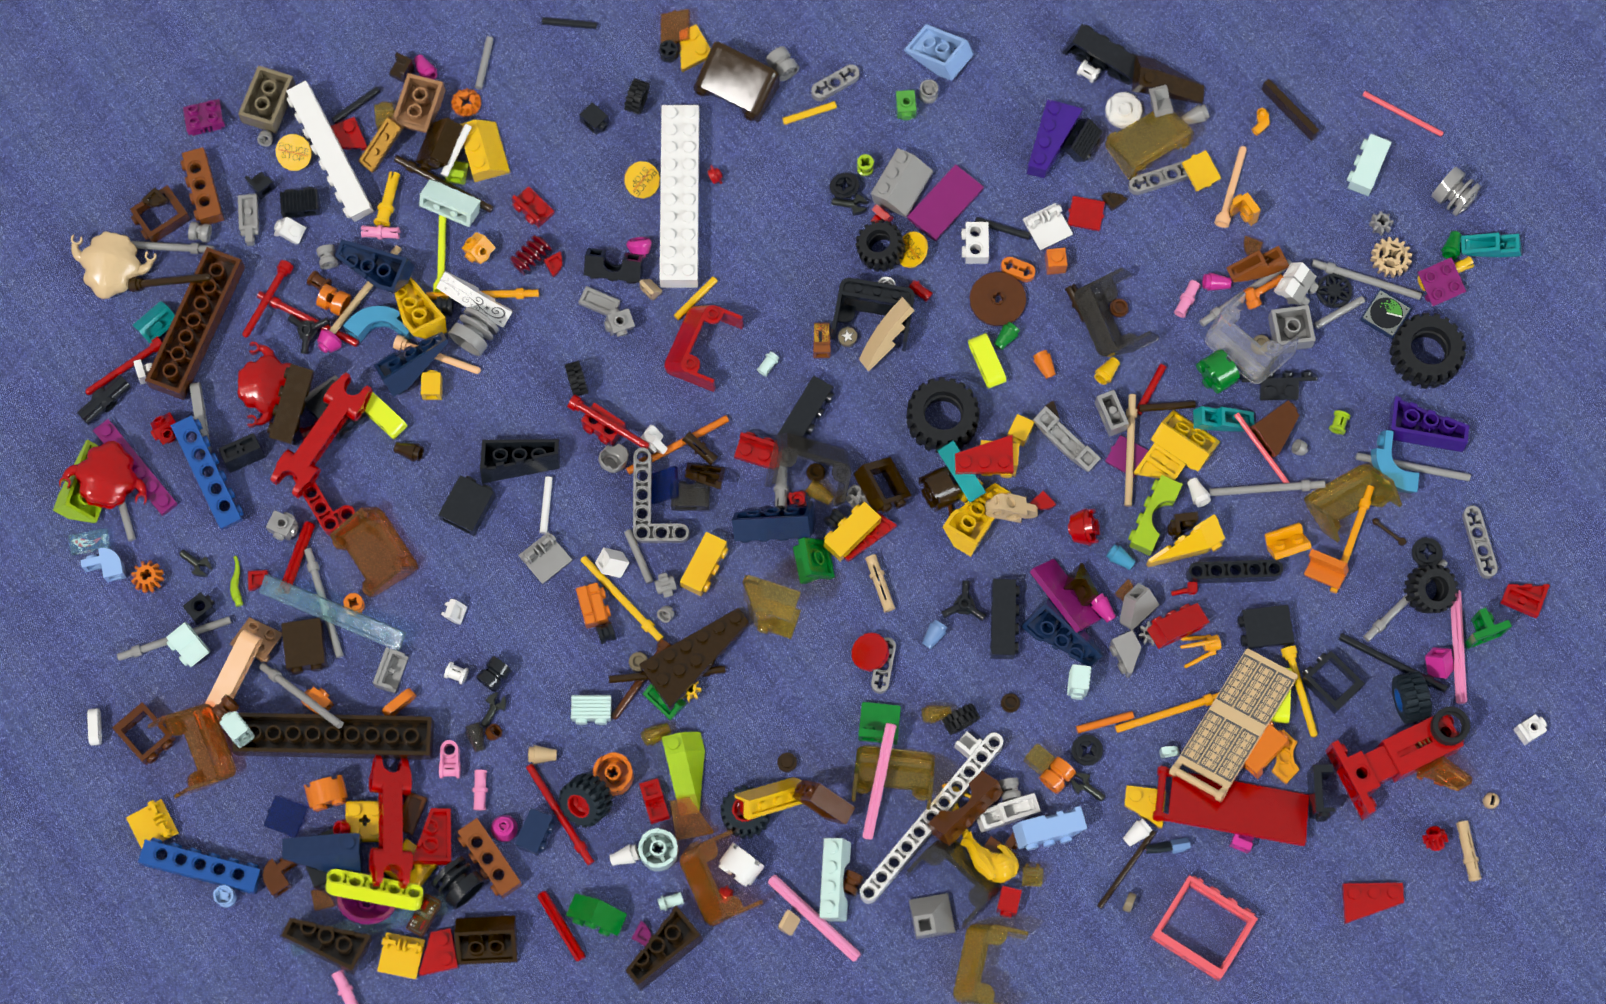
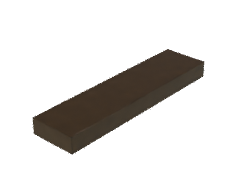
(1290, 109)

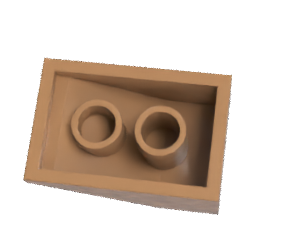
(419, 103)

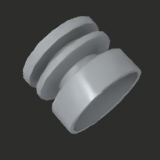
(1456, 191)
(473, 332)

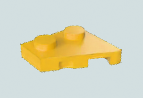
(693, 50)
(1158, 463)
(1143, 802)

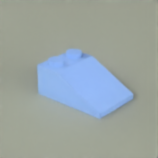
(940, 51)

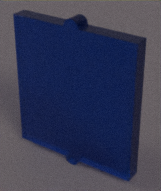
(665, 485)
(285, 816)

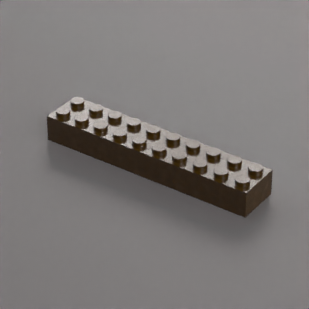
(358, 737)

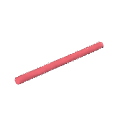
(1400, 112)
(1261, 448)

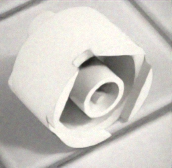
(741, 864)

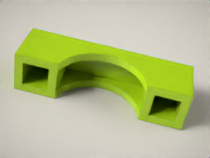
(1164, 494)

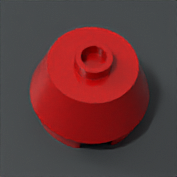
(1084, 527)

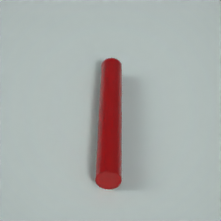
(1151, 387)

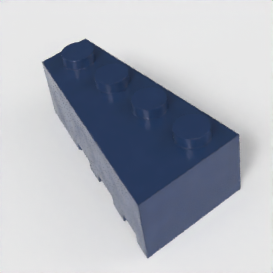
(774, 523)

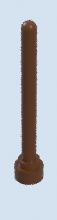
(661, 645)

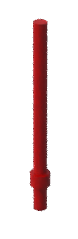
(276, 303)
(580, 846)

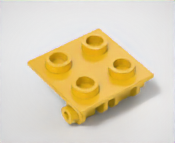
(152, 822)
(401, 955)

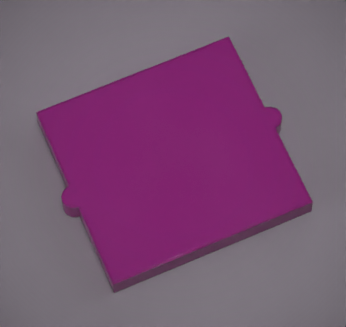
(1117, 456)

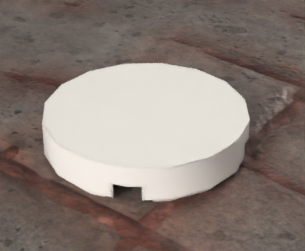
(1123, 109)

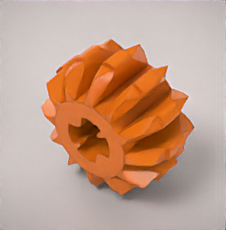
(144, 571)

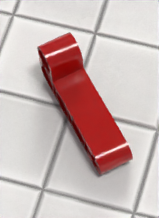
(329, 515)

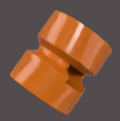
(331, 299)
(1057, 775)

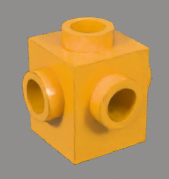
(478, 248)

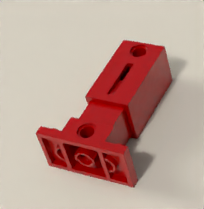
(1392, 759)

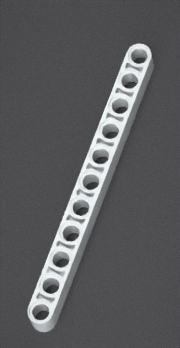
(922, 822)

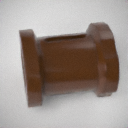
(317, 280)

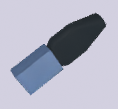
(1176, 846)

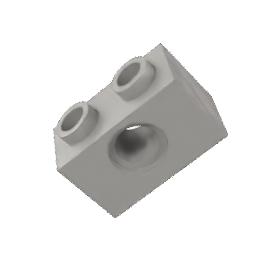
(1111, 413)

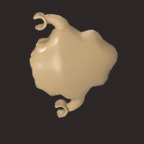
(109, 263)

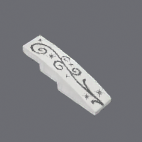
(470, 296)

